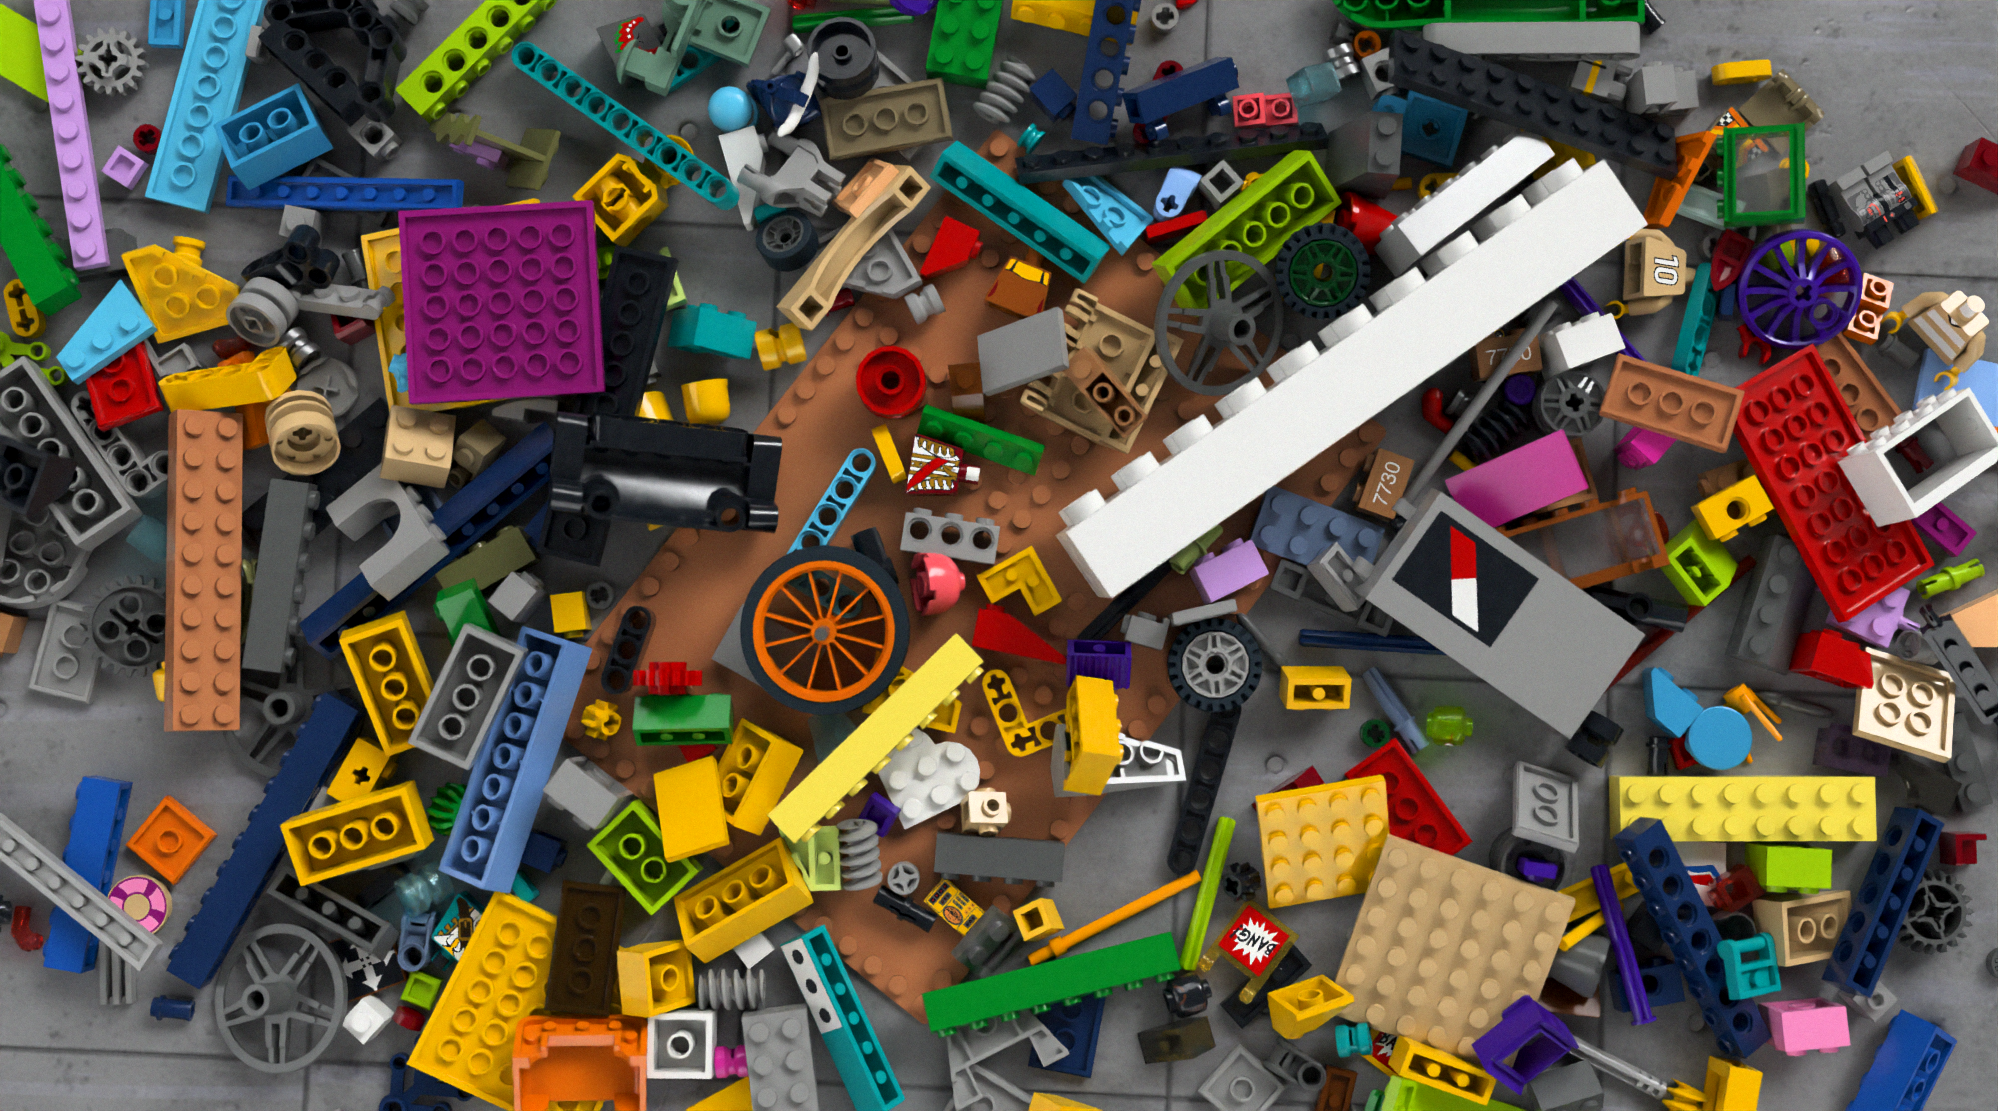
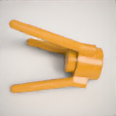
(1743, 700)

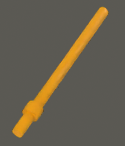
(1058, 946)

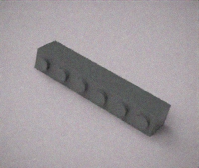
(280, 576)

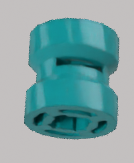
(1361, 1040)

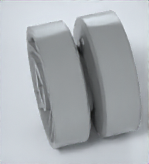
(262, 311)

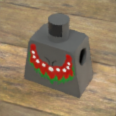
(619, 33)

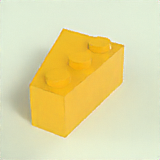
(1094, 734)

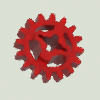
(667, 678)

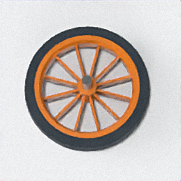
(824, 630)

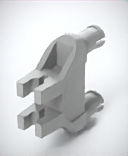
(801, 181)

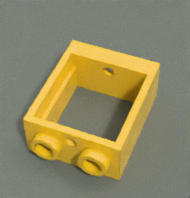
(1731, 1085)

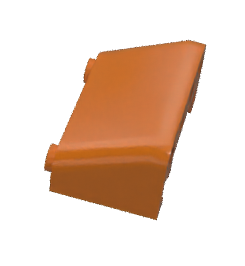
(580, 1061)

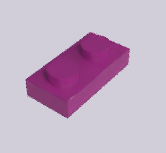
(1945, 529)

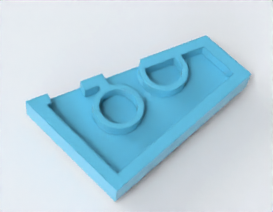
(1109, 210)
(106, 334)

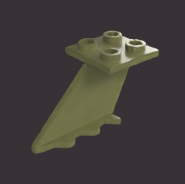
(531, 156)

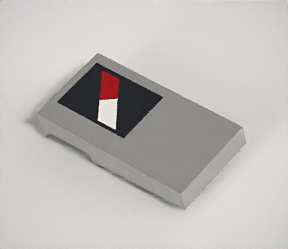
(1498, 611)

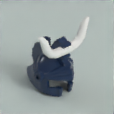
(789, 97)

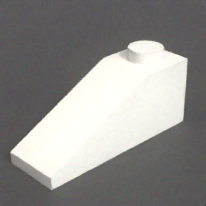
(743, 148)

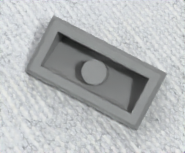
(1335, 574)

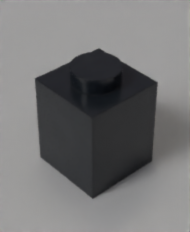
(1644, 929)

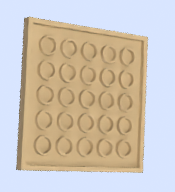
(1447, 947)

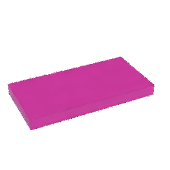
(1519, 480)

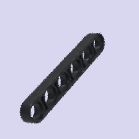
(1199, 783)

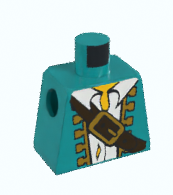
(456, 929)

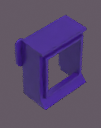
(1520, 1024)

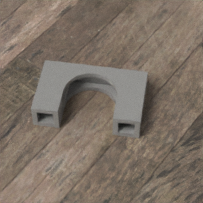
(414, 545)

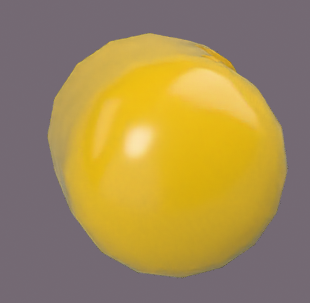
(707, 401)

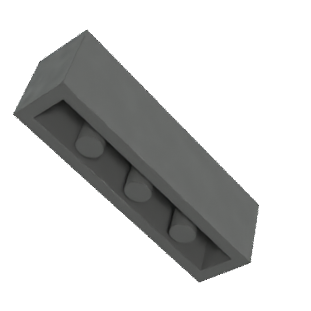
(999, 857)
(334, 913)

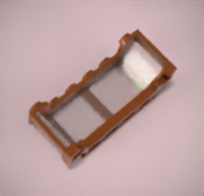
(1597, 541)

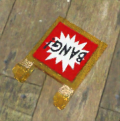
(1253, 944)

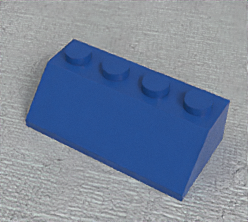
(1904, 1066)

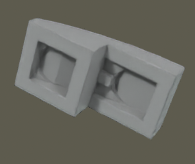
(521, 410)

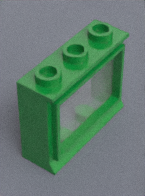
(1762, 175)

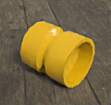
(780, 346)

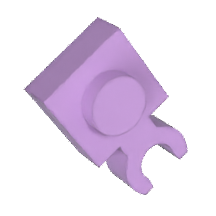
(484, 155)

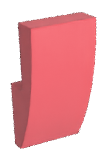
(1264, 110)

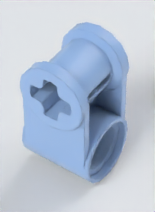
(1175, 190)

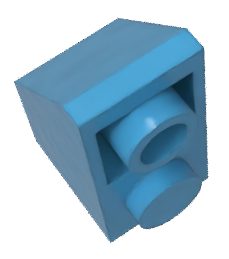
(1667, 704)

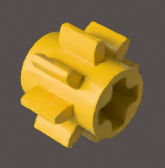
(601, 719)

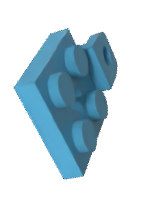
(1418, 111)

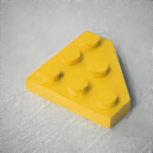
(178, 293)

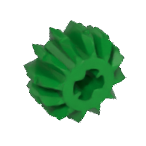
(445, 807)

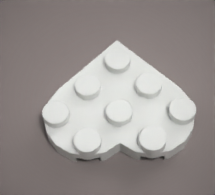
(928, 777)

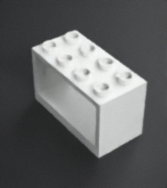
(1966, 430)

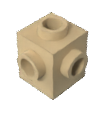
(985, 812)

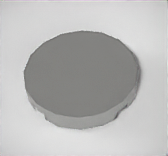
(333, 381)

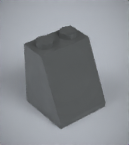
(1365, 155)

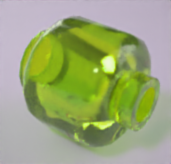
(1449, 725)

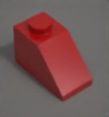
(951, 249)

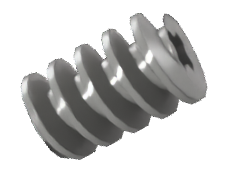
(1004, 90)
(862, 854)
(732, 990)

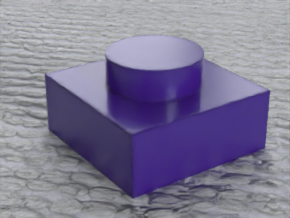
(881, 812)
(1536, 869)

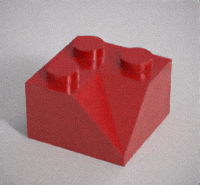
(1832, 660)

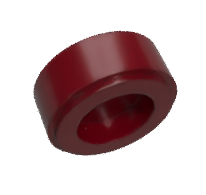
(409, 1018)

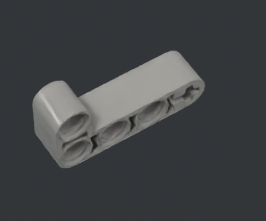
(114, 448)

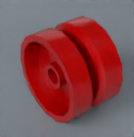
(888, 364)

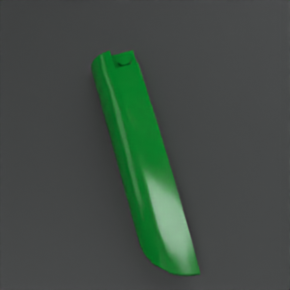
(1415, 14)

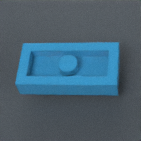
(166, 23)

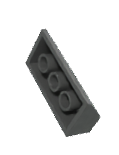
(1772, 607)

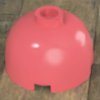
(936, 583)

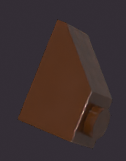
(967, 391)

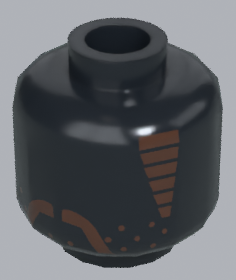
(1187, 995)

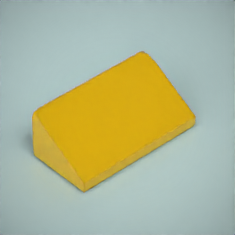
(1910, 175)

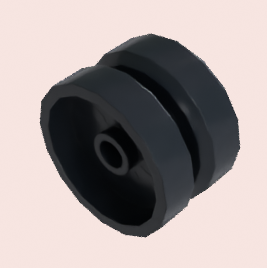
(845, 57)

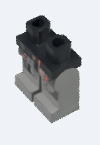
(1874, 197)

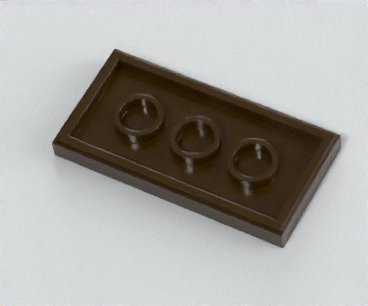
(585, 948)

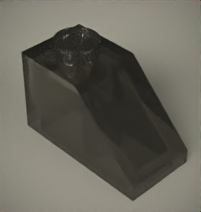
(1176, 1040)

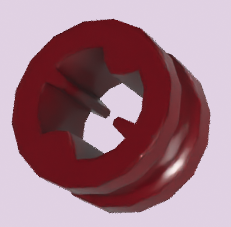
(139, 135)

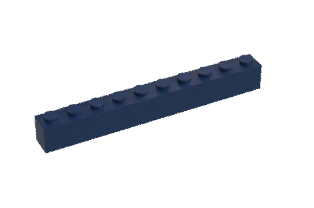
(462, 521)
(263, 843)

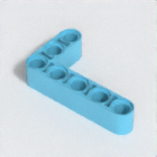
(827, 533)

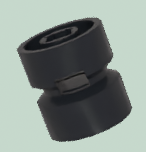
(1601, 730)

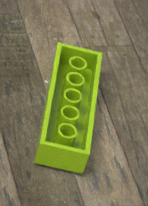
(1253, 223)

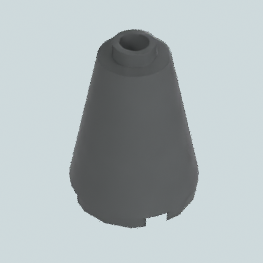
(1581, 964)

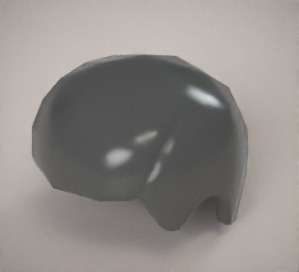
(1733, 925)

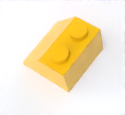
(655, 978)

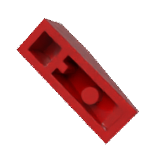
(1006, 634)

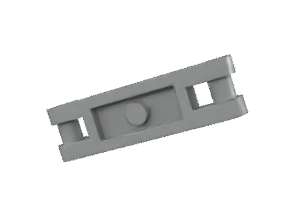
(344, 300)

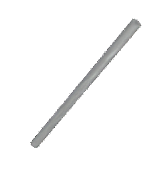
(1480, 400)

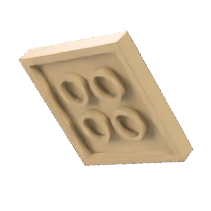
(1907, 707)

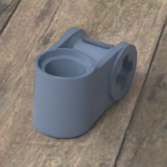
(419, 937)

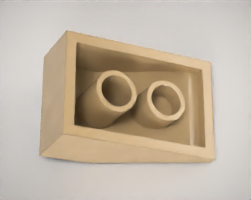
(1802, 924)

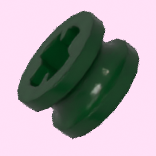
(1380, 725)

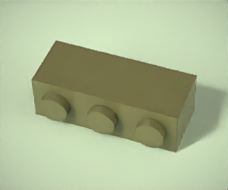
(492, 561)

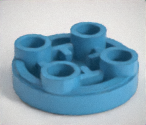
(1719, 738)

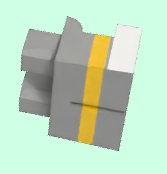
(1596, 79)

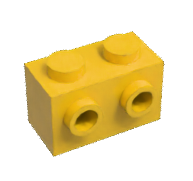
(1315, 687)

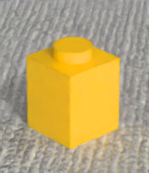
(570, 614)
(1038, 920)

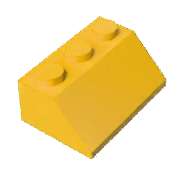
(755, 775)

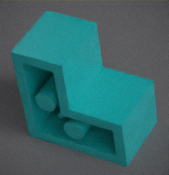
(708, 331)

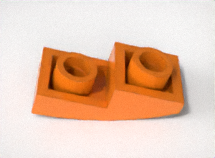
(1873, 303)

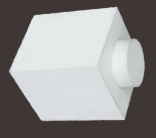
(368, 1018)

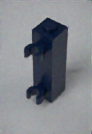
(1181, 90)

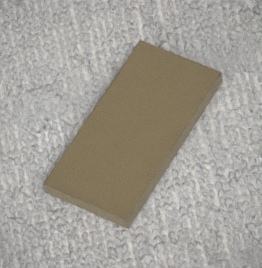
(887, 120)

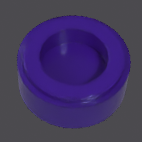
(1519, 390)

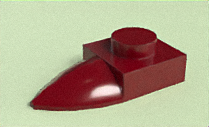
(1728, 258)

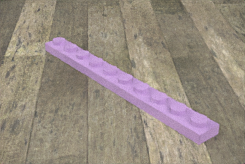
(71, 135)

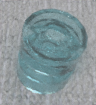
(420, 890)

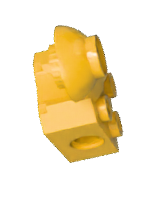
(628, 194)

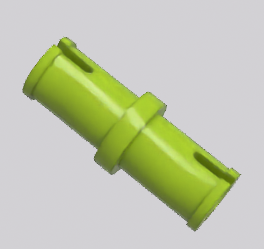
(1950, 578)

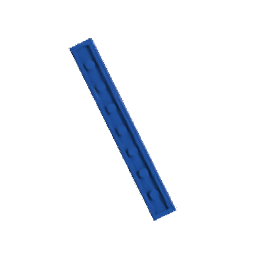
(347, 193)

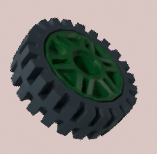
(1328, 295)

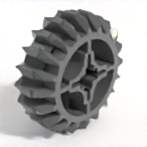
(1939, 933)

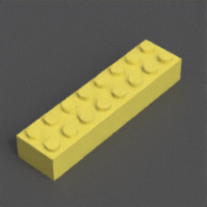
(875, 739)
(1748, 806)

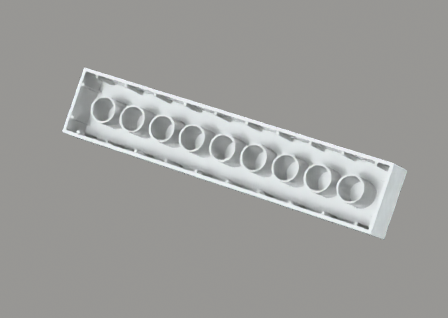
(1360, 371)

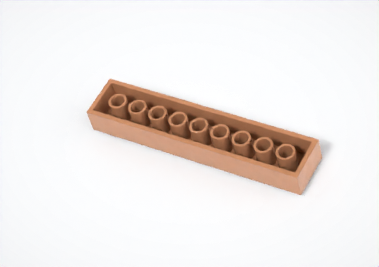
(203, 571)

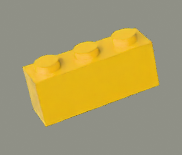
(1441, 1070)

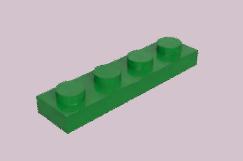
(981, 440)

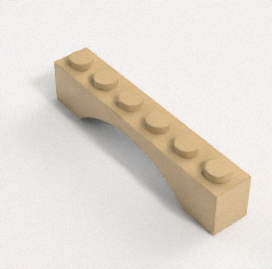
(820, 284)

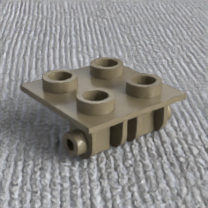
(1781, 103)

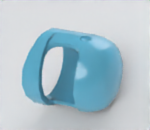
(732, 109)

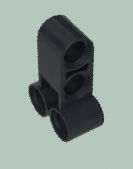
(297, 262)

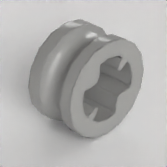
(1172, 23)

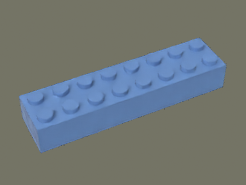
(515, 764)

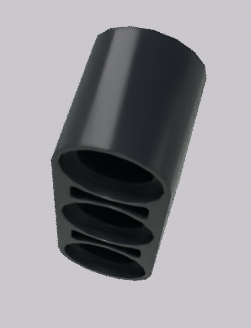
(616, 660)

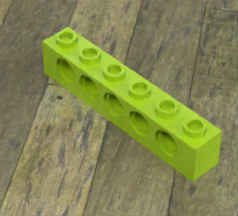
(460, 46)

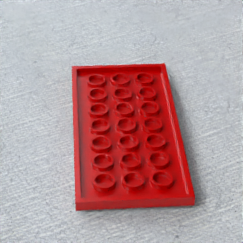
(1794, 437)

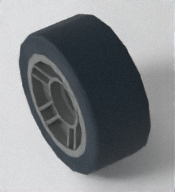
(787, 240)

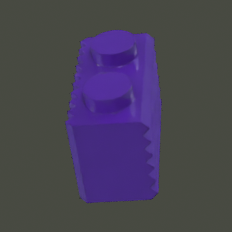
(1099, 660)

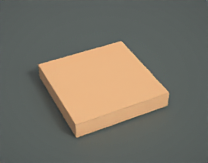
(864, 187)

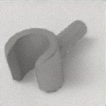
(794, 49)

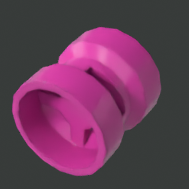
(730, 1061)

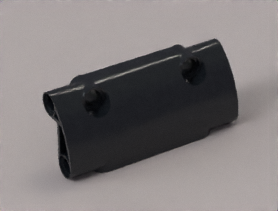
(664, 472)

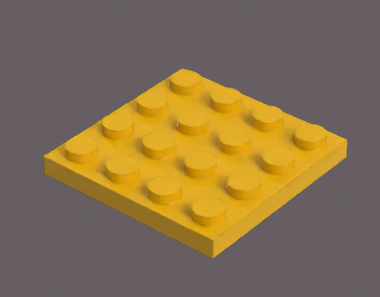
(1321, 839)

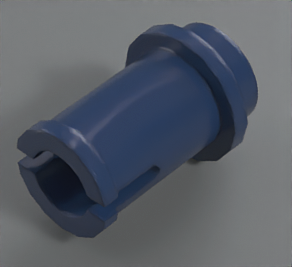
(172, 1008)

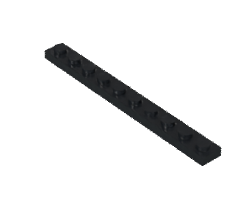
(1170, 153)

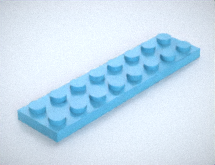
(204, 94)

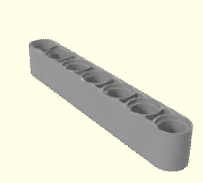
(1539, 40)

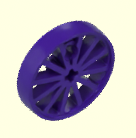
(1810, 281)

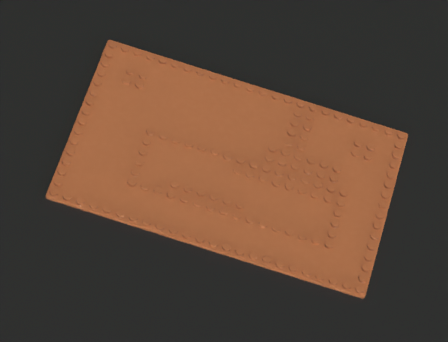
(707, 574)

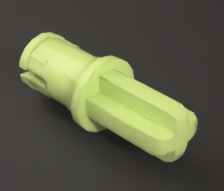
(1188, 555)

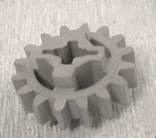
(101, 52)

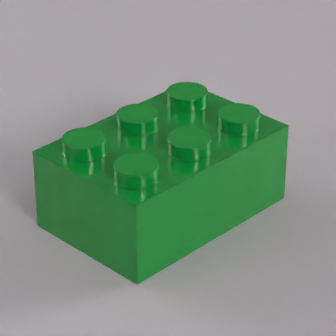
(964, 41)

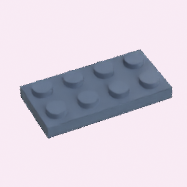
(1304, 528)

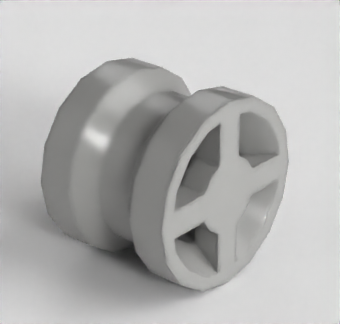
(902, 882)

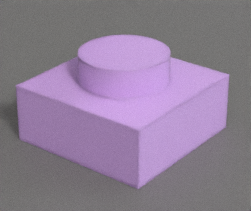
(125, 167)

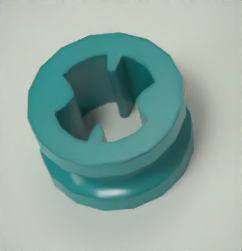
(1031, 138)

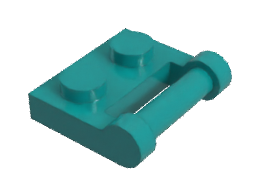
(1750, 977)

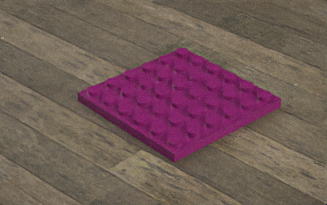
(501, 302)

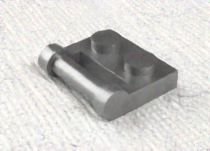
(984, 938)

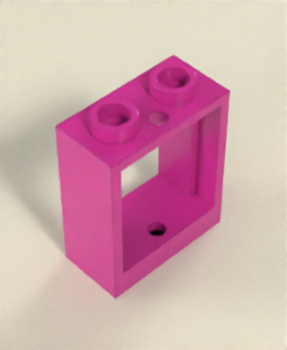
(1642, 448)

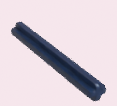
(1366, 642)

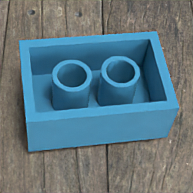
(273, 136)

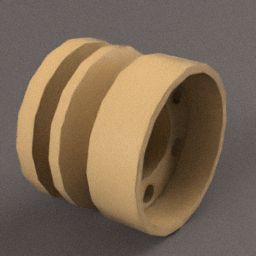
(302, 432)

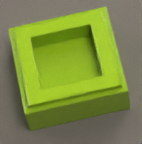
(422, 989)

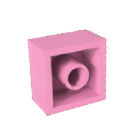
(1806, 1025)

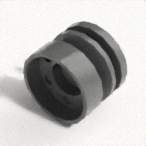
(1548, 408)
(1508, 847)

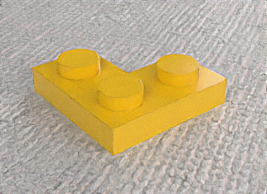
(1025, 573)

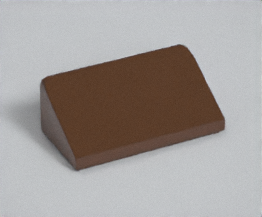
(1563, 1000)

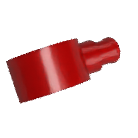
(1747, 338)

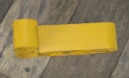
(230, 385)

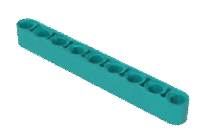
(634, 134)

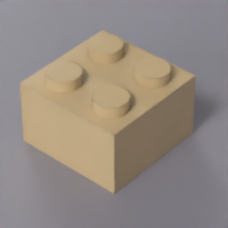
(418, 446)

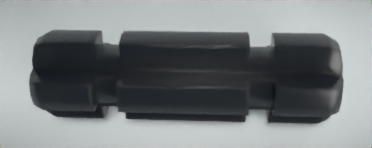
(1826, 208)

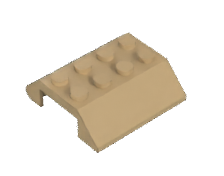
(1128, 352)

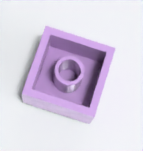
(1229, 571)

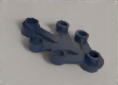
(423, 1085)

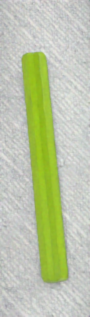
(1207, 893)

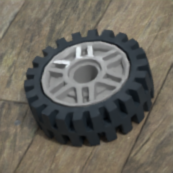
(1240, 665)

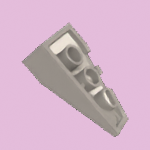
(1142, 765)

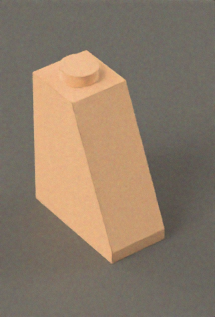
(1979, 620)

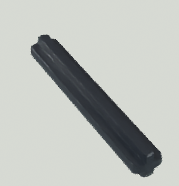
(1124, 603)

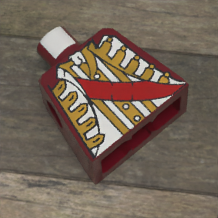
(937, 469)

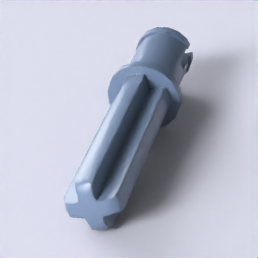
(1395, 710)

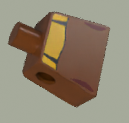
(1020, 286)

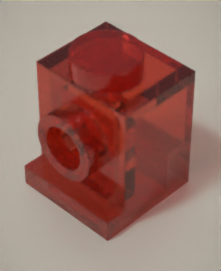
(1744, 888)

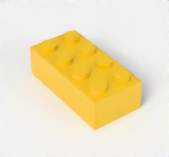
(389, 677)
(357, 833)

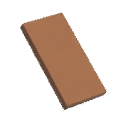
(1858, 386)
(1671, 403)

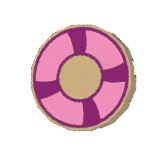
(144, 900)

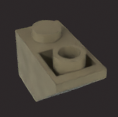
(475, 453)

